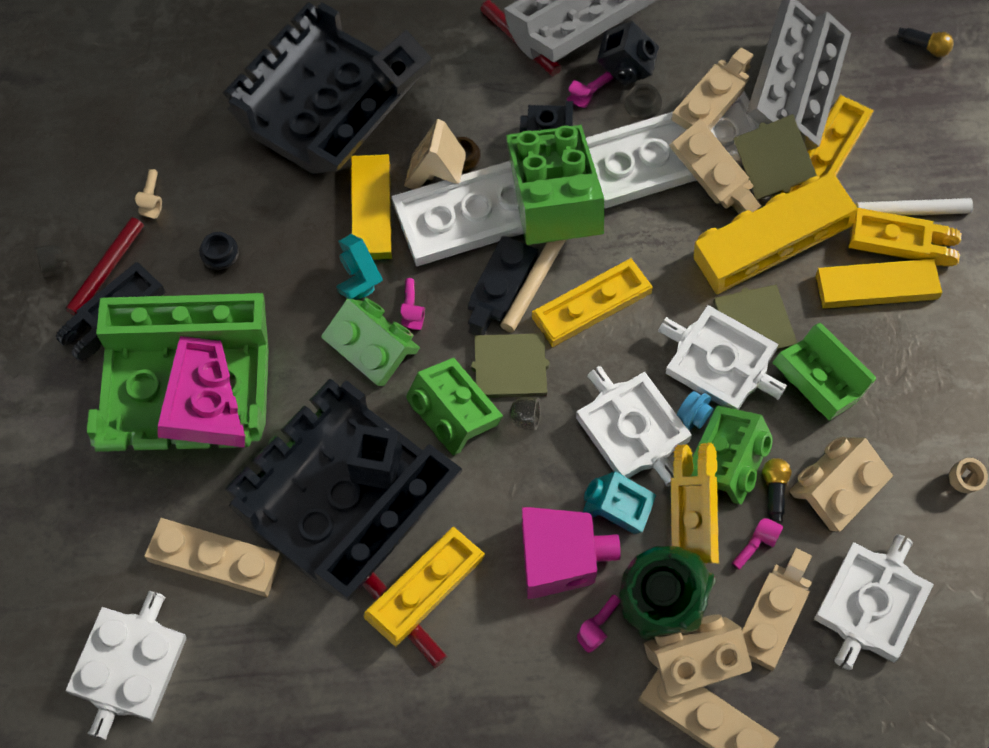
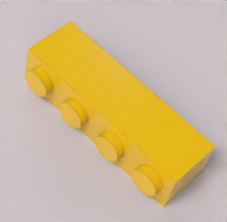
(774, 232)

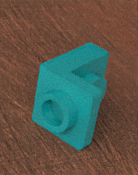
(357, 261)
(619, 501)

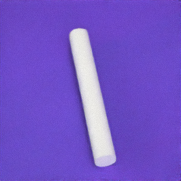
(921, 207)

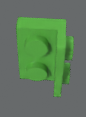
(452, 404)
(740, 445)

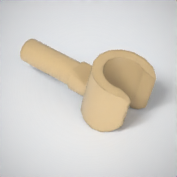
(148, 203)

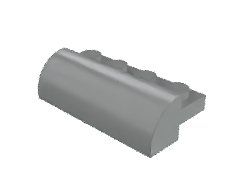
(564, 25)
(800, 70)

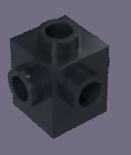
(628, 53)

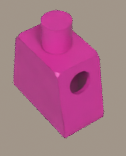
(562, 550)

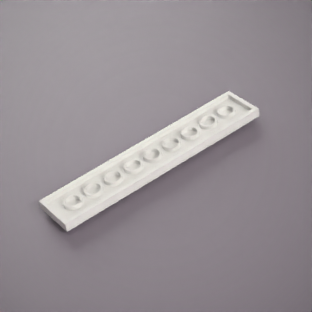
(484, 205)

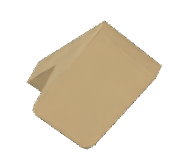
(436, 156)

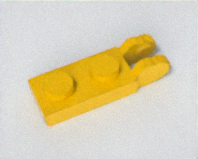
(904, 237)
(695, 502)

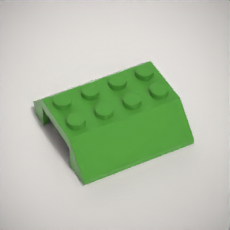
(139, 355)

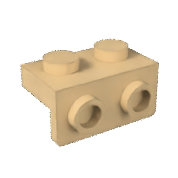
(842, 481)
(700, 656)

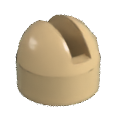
(974, 481)

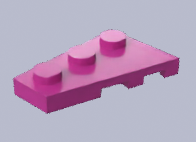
(200, 397)

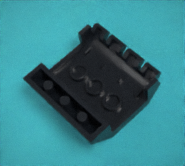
(314, 95)
(312, 510)

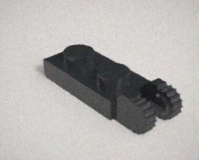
(131, 283)

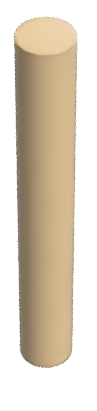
(531, 285)

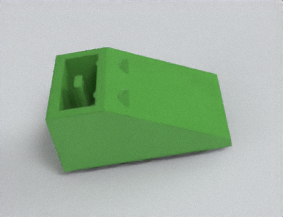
(556, 184)

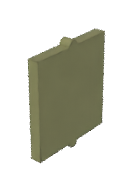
(774, 157)
(760, 311)
(511, 365)

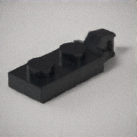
(500, 283)

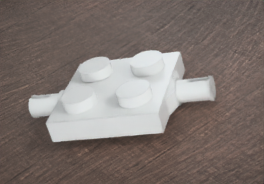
(721, 358)
(632, 425)
(873, 602)
(126, 664)

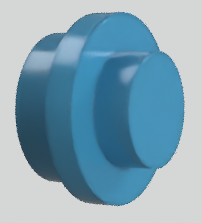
(695, 410)

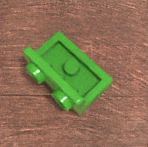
(369, 339)
(825, 372)

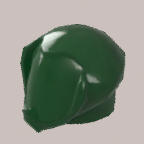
(660, 576)

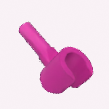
(582, 94)
(412, 315)
(766, 532)
(590, 633)

